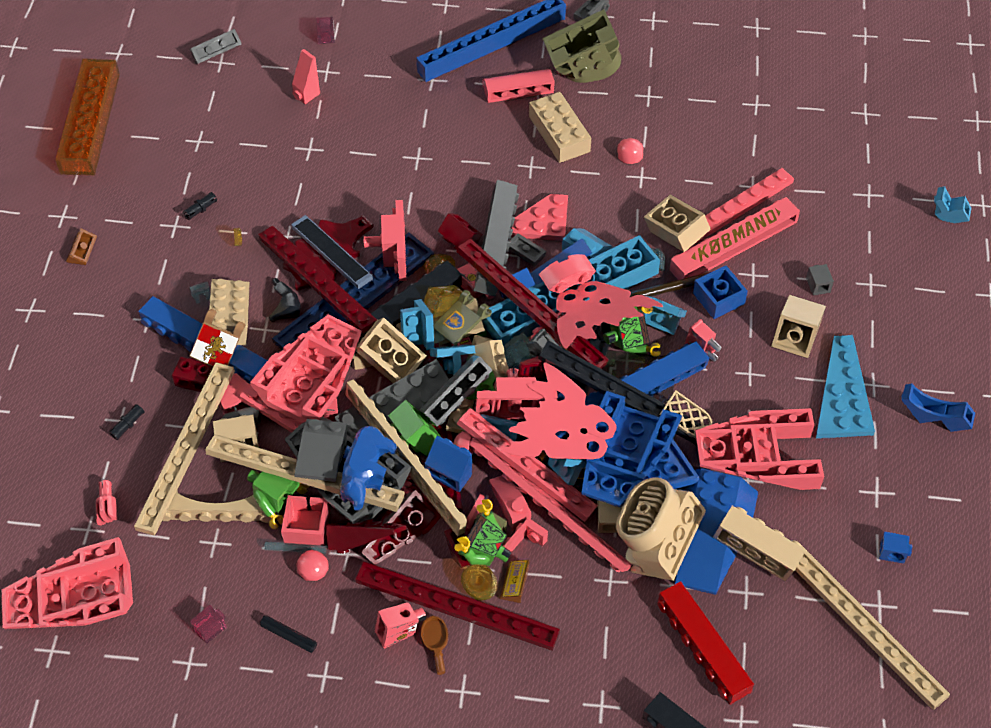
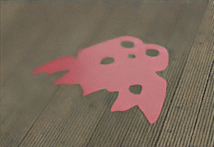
(594, 312)
(563, 415)

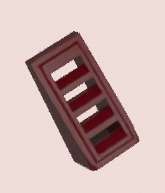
(539, 373)

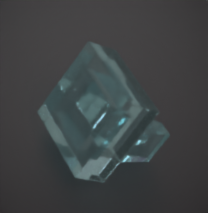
(200, 289)

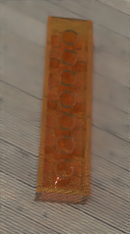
(88, 117)

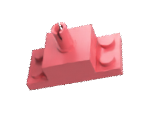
(392, 240)
(509, 397)

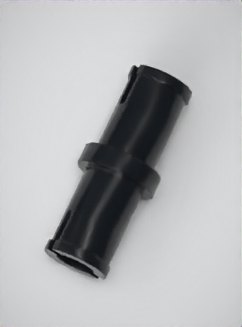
(199, 206)
(126, 422)

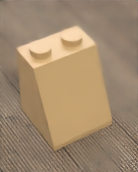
(798, 326)

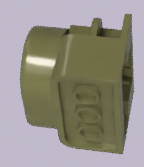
(585, 49)

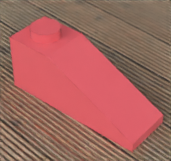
(305, 80)
(510, 501)

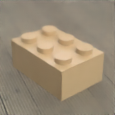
(677, 223)
(389, 351)

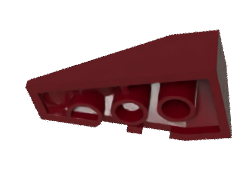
(414, 513)
(348, 535)

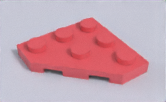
(544, 219)

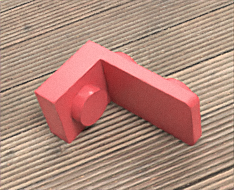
(530, 529)

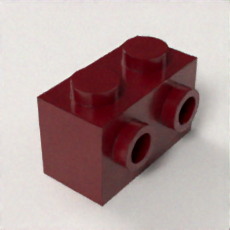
(458, 230)
(191, 374)

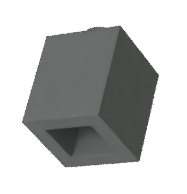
(819, 279)

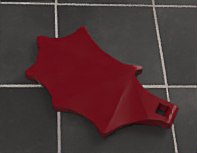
(343, 234)

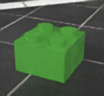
(414, 427)

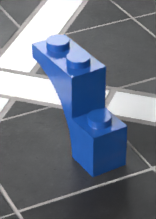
(954, 415)

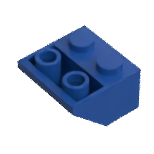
(449, 463)

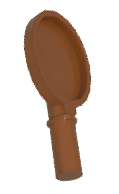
(435, 638)

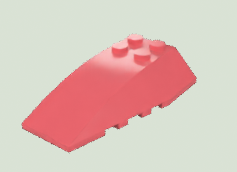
(310, 371)
(74, 591)

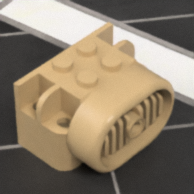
(658, 527)

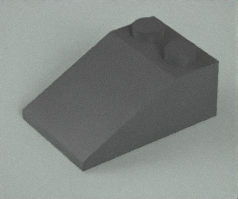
(321, 450)

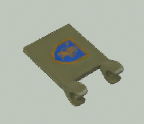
(460, 319)

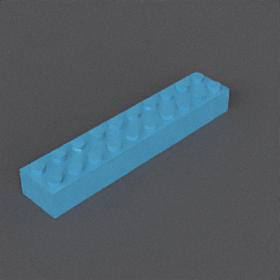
(618, 267)

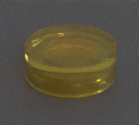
(237, 236)

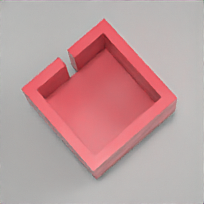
(305, 526)

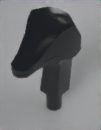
(289, 304)

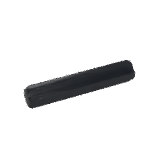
(288, 633)

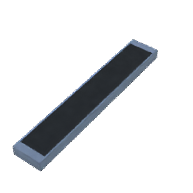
(332, 252)

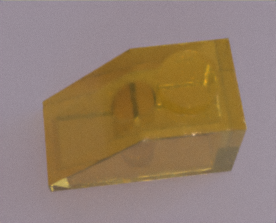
(441, 299)

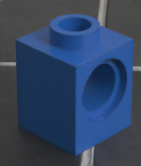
(895, 547)

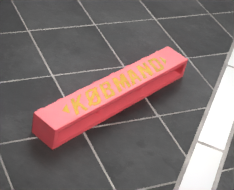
(735, 239)

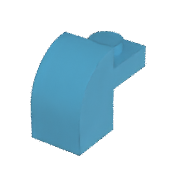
(951, 209)

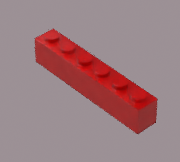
(705, 643)

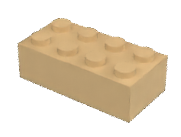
(560, 127)
(231, 303)
(759, 543)

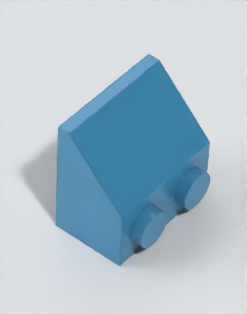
(595, 244)

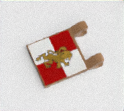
(215, 343)

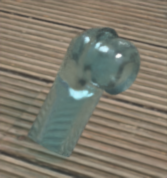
(661, 256)

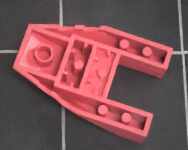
(750, 448)

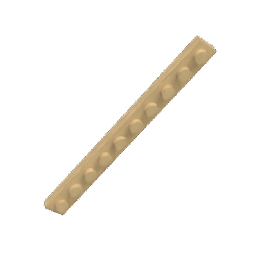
(184, 449)
(285, 467)
(418, 473)
(871, 631)

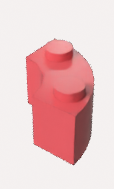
(567, 273)

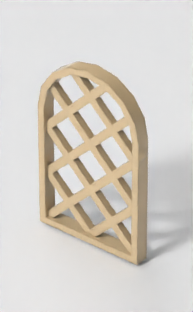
(696, 408)

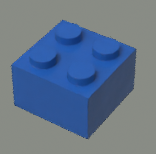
(720, 292)

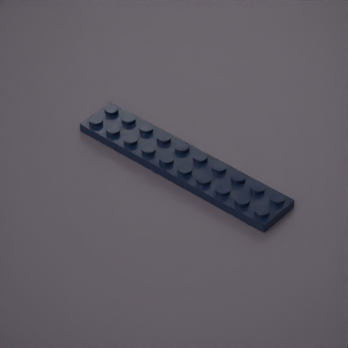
(383, 282)

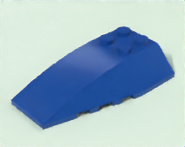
(630, 453)
(706, 557)

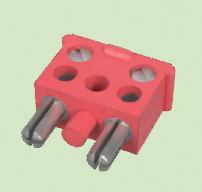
(705, 338)

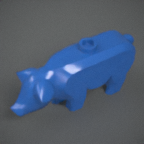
(362, 466)

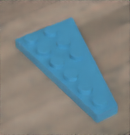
(844, 401)

